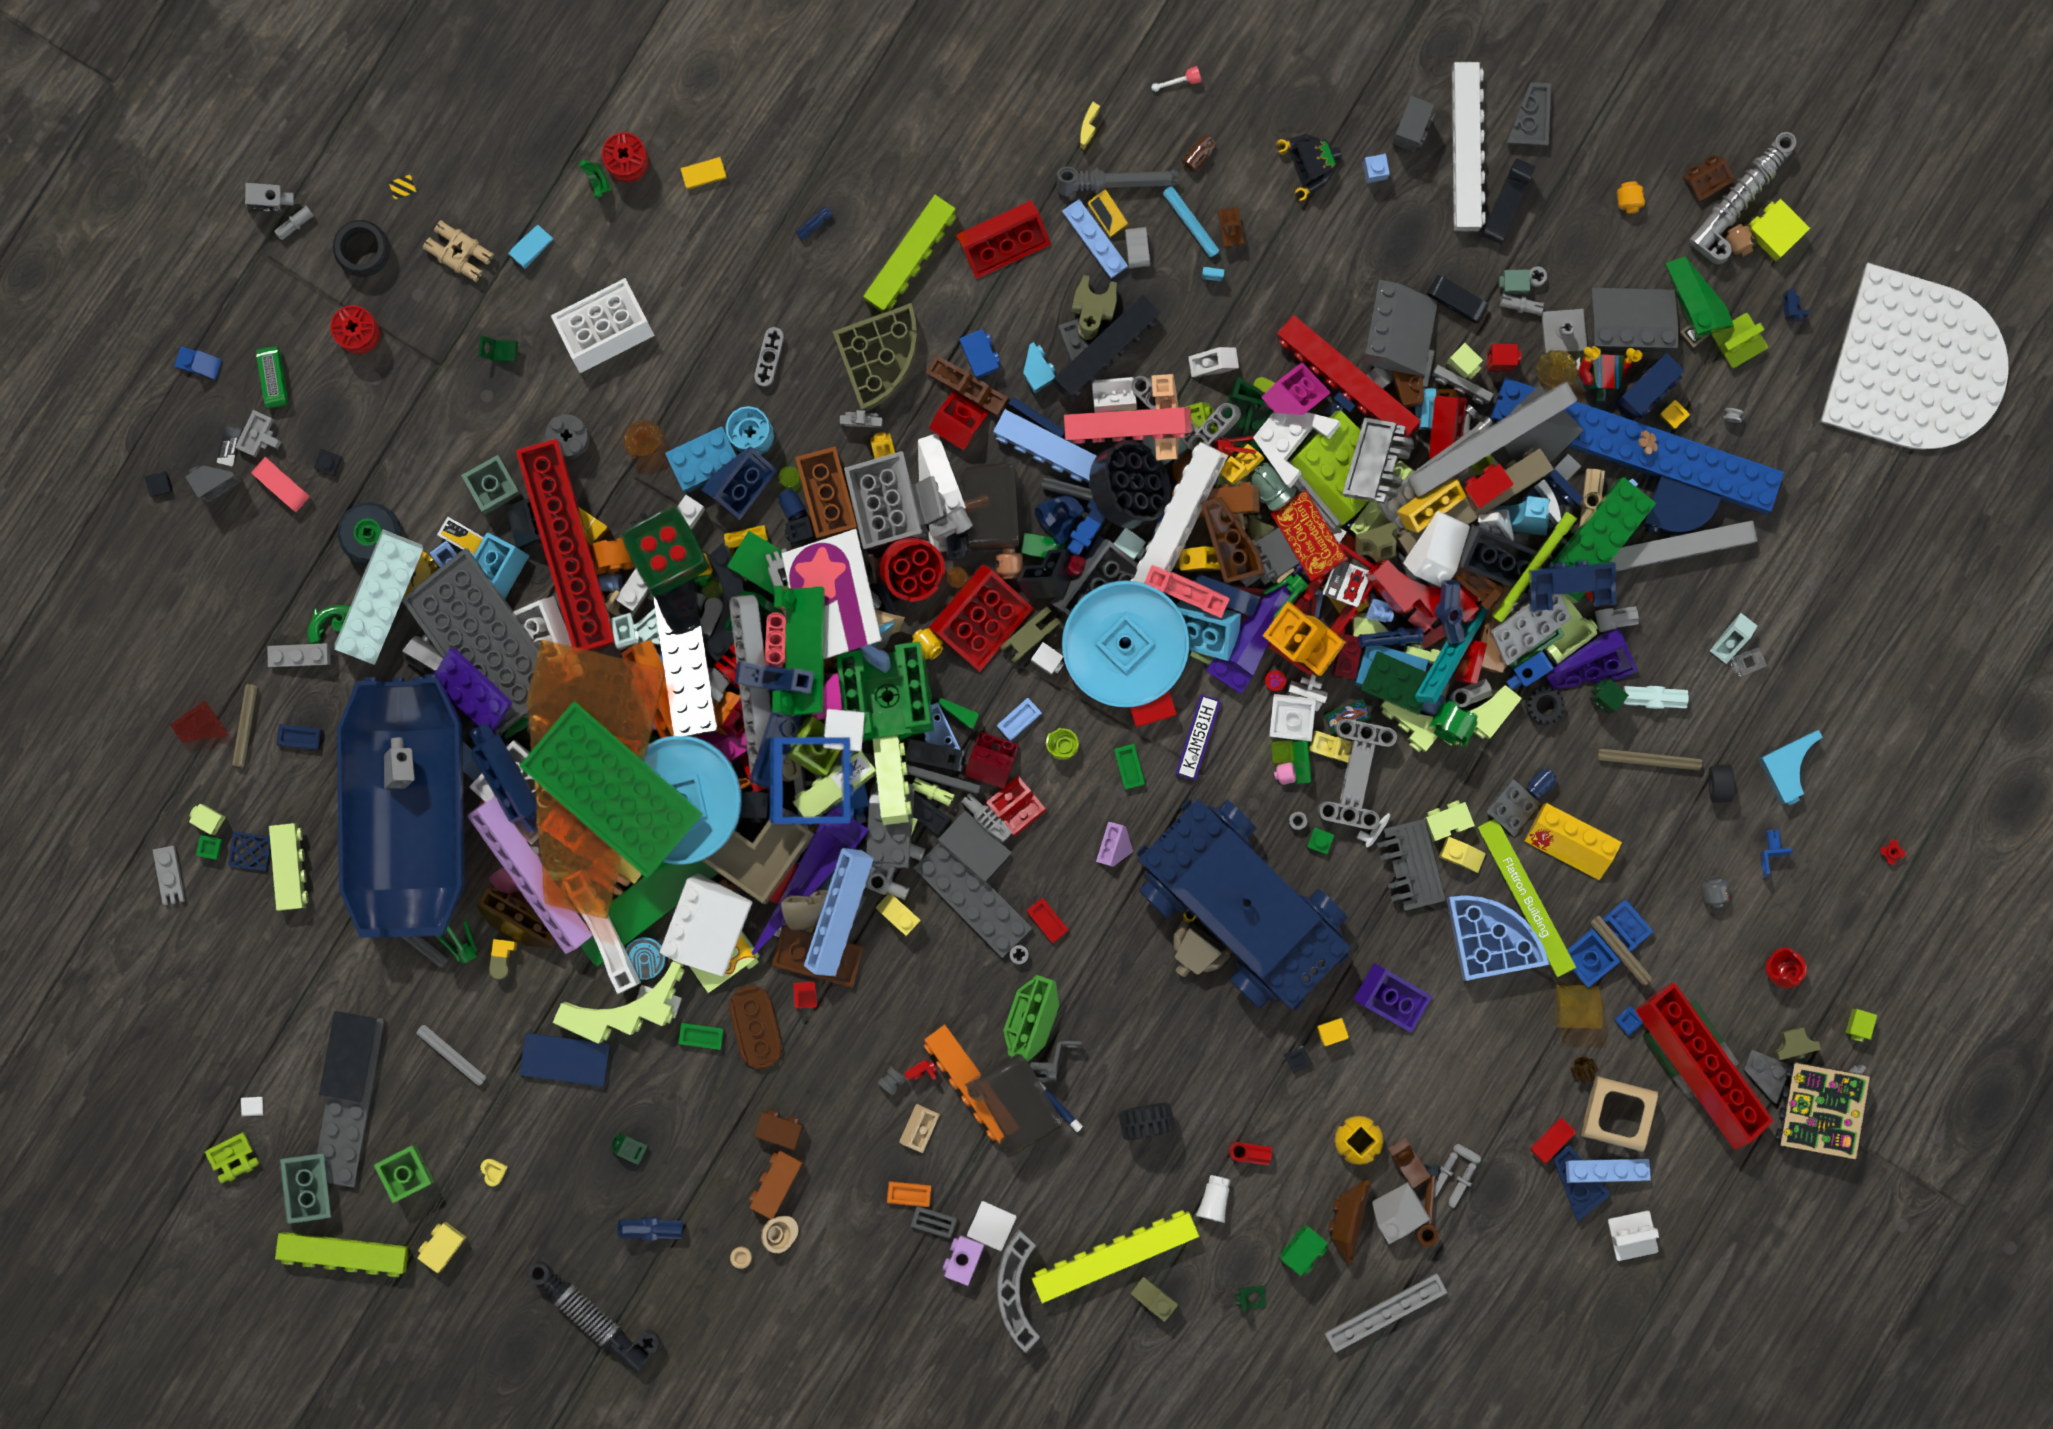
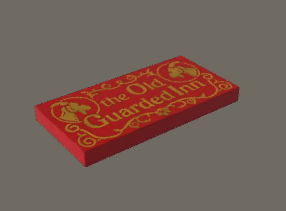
(1309, 536)

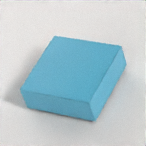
(1212, 274)

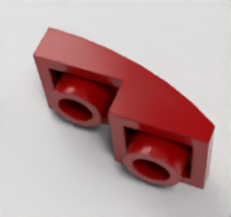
(1552, 1140)

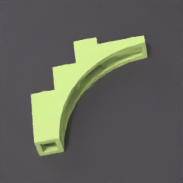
(1489, 719)
(652, 1006)

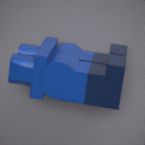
(1087, 530)

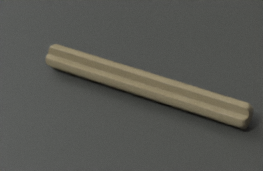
(1649, 759)

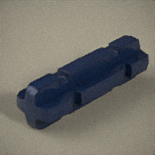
(813, 223)

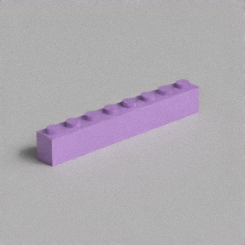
(526, 872)

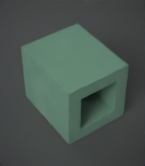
(1514, 282)

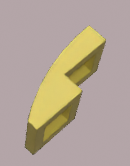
(1087, 129)
(1330, 746)

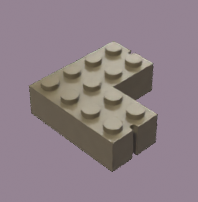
(761, 864)

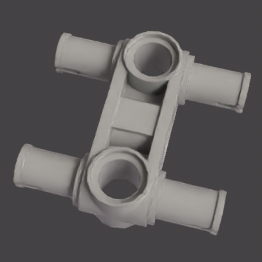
(887, 872)

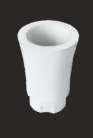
(1215, 1199)

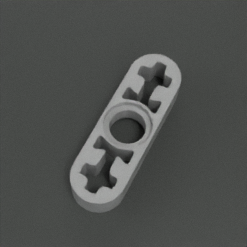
(767, 341)

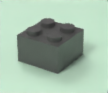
(1412, 126)

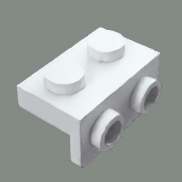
(1113, 395)

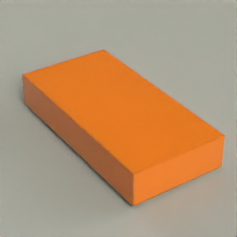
(909, 1194)

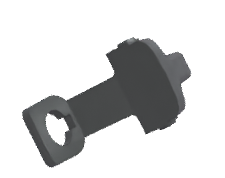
(1050, 1069)

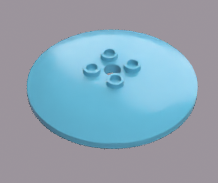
(1125, 674)
(708, 783)

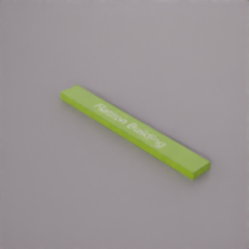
(1526, 896)

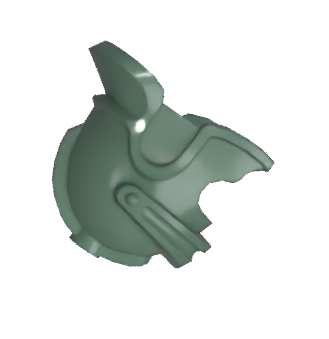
(1271, 486)

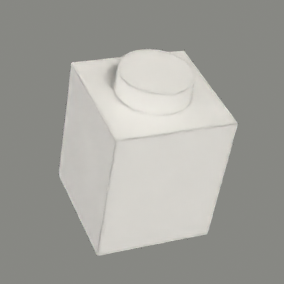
(1048, 659)

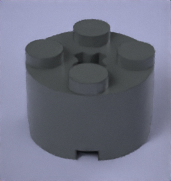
(564, 424)

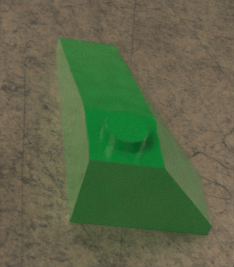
(1700, 304)

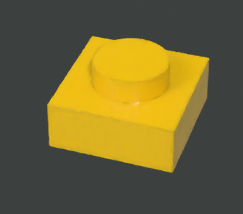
(1674, 414)

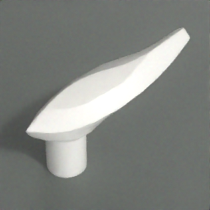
(1370, 839)

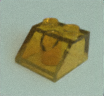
(1578, 1006)

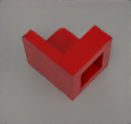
(805, 995)

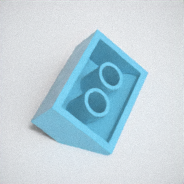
(500, 562)
(1209, 632)

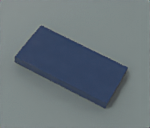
(564, 1059)

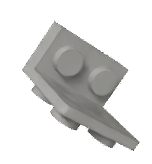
(927, 500)

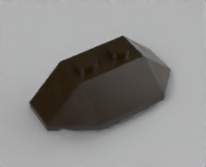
(514, 917)

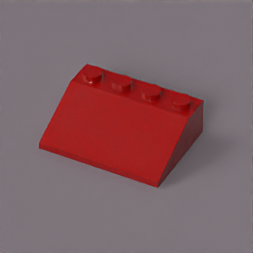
(981, 617)

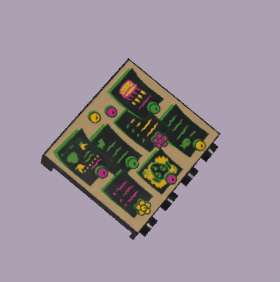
(1823, 1110)

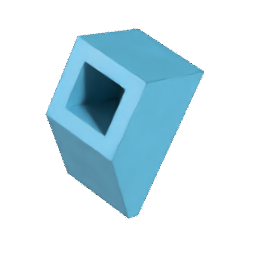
(1036, 370)

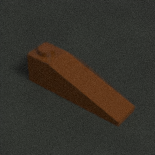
(1233, 547)

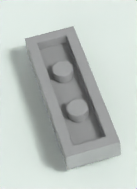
(1462, 385)
(299, 655)

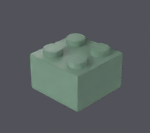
(491, 484)

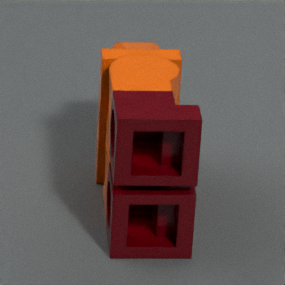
(729, 714)

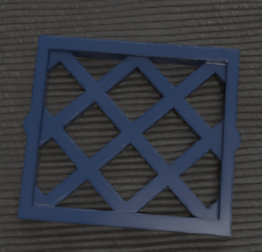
(241, 857)

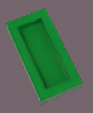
(1129, 766)
(701, 1036)

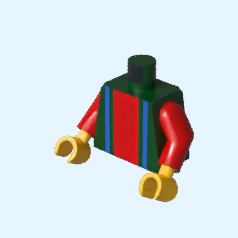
(1605, 371)

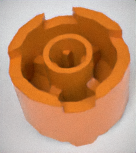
(611, 556)

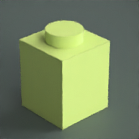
(206, 819)

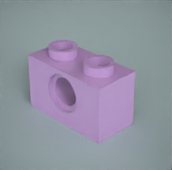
(959, 1272)

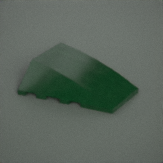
(1253, 415)

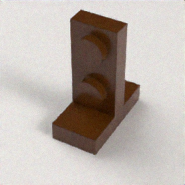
(1479, 585)

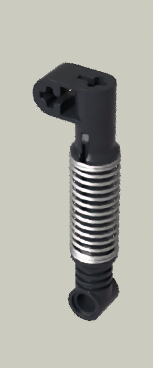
(601, 1328)

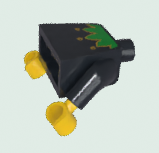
(1312, 160)

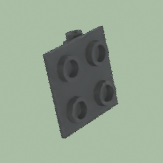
(1275, 555)
(1513, 807)

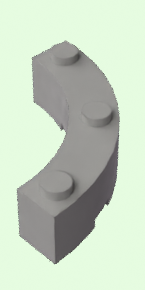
(1008, 1290)

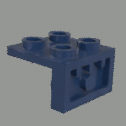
(1562, 490)

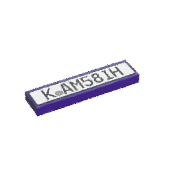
(1198, 737)

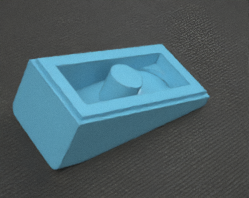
(530, 246)

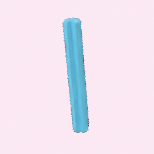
(1191, 222)

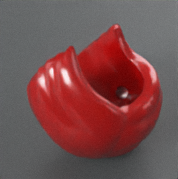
(1780, 963)

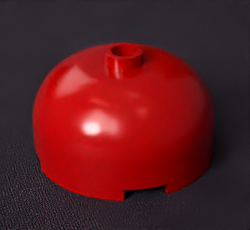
(916, 565)

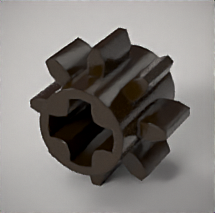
(1584, 1069)

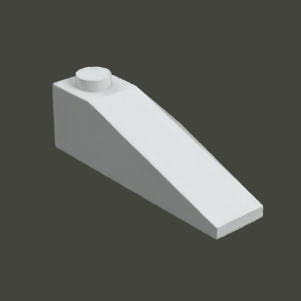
(935, 463)

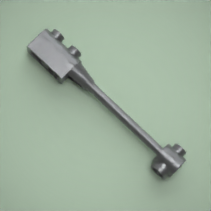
(426, 658)

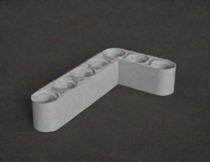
(1197, 432)

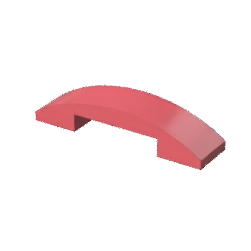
(1187, 590)

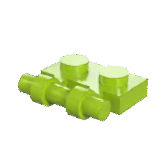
(230, 1151)

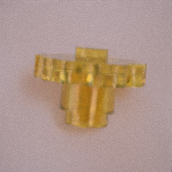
(1557, 368)

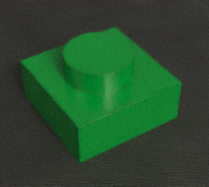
(1320, 841)
(209, 847)

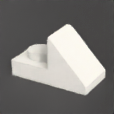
(1497, 522)

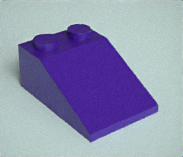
(1392, 997)

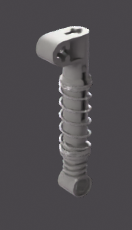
(1746, 188)

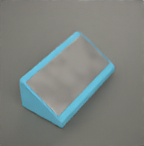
(885, 632)

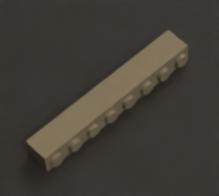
(1522, 474)

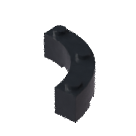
(731, 587)

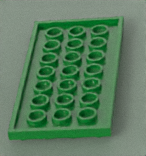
(611, 789)

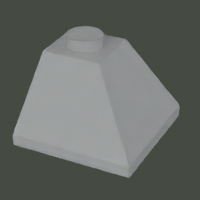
(1399, 1212)

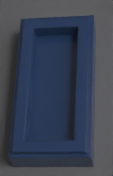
(299, 737)

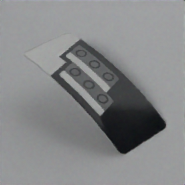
(227, 447)

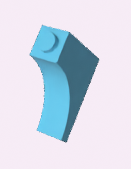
(1529, 516)
(1783, 767)

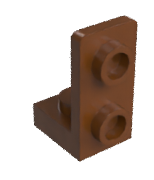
(1409, 1163)

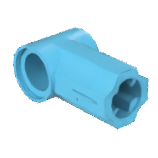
(1425, 411)

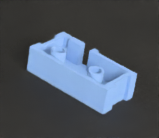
(941, 730)

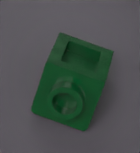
(628, 1148)

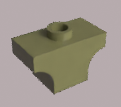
(1378, 542)
(1795, 1044)

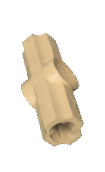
(1592, 487)

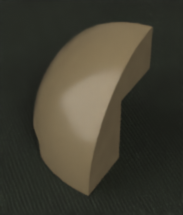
(803, 911)

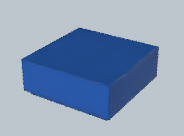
(1628, 1020)

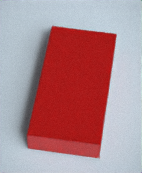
(1047, 920)

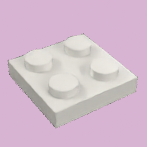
(1292, 717)

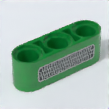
(272, 377)

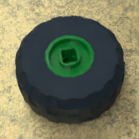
(361, 529)

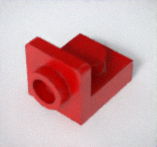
(917, 1071)

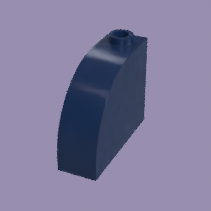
(1679, 507)

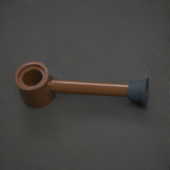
(1429, 1202)

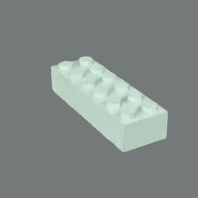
(378, 597)

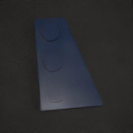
(1581, 1196)

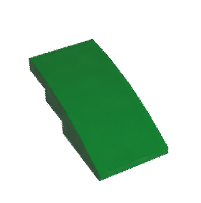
(751, 561)

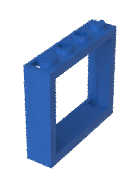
(776, 780)

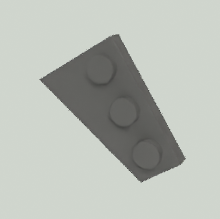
(1533, 118)

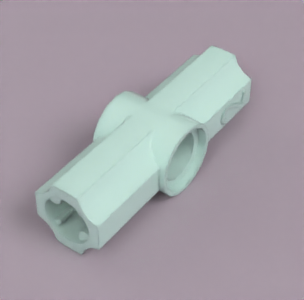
(1656, 697)

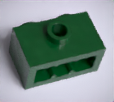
(1608, 696)

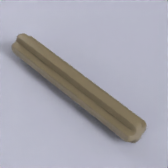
(244, 725)
(1621, 951)

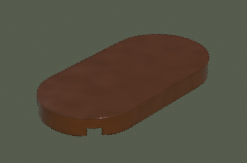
(755, 1027)

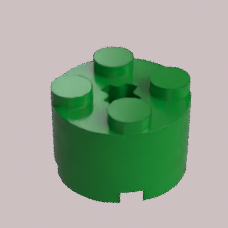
(1453, 724)

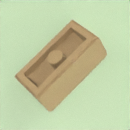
(919, 1128)

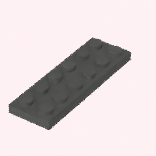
(973, 900)

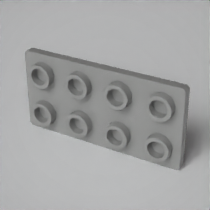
(1525, 628)

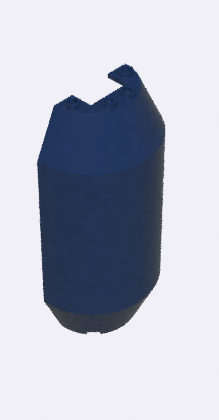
(400, 845)

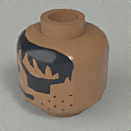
(1741, 240)

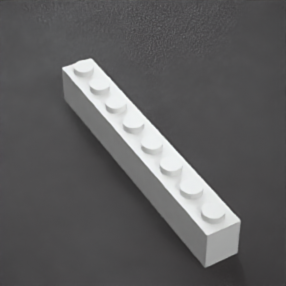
(1467, 146)
(1182, 511)

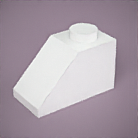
(1213, 361)

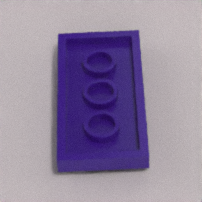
(472, 690)

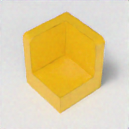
(1332, 1032)

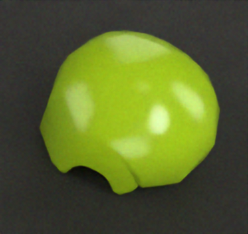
(1062, 744)

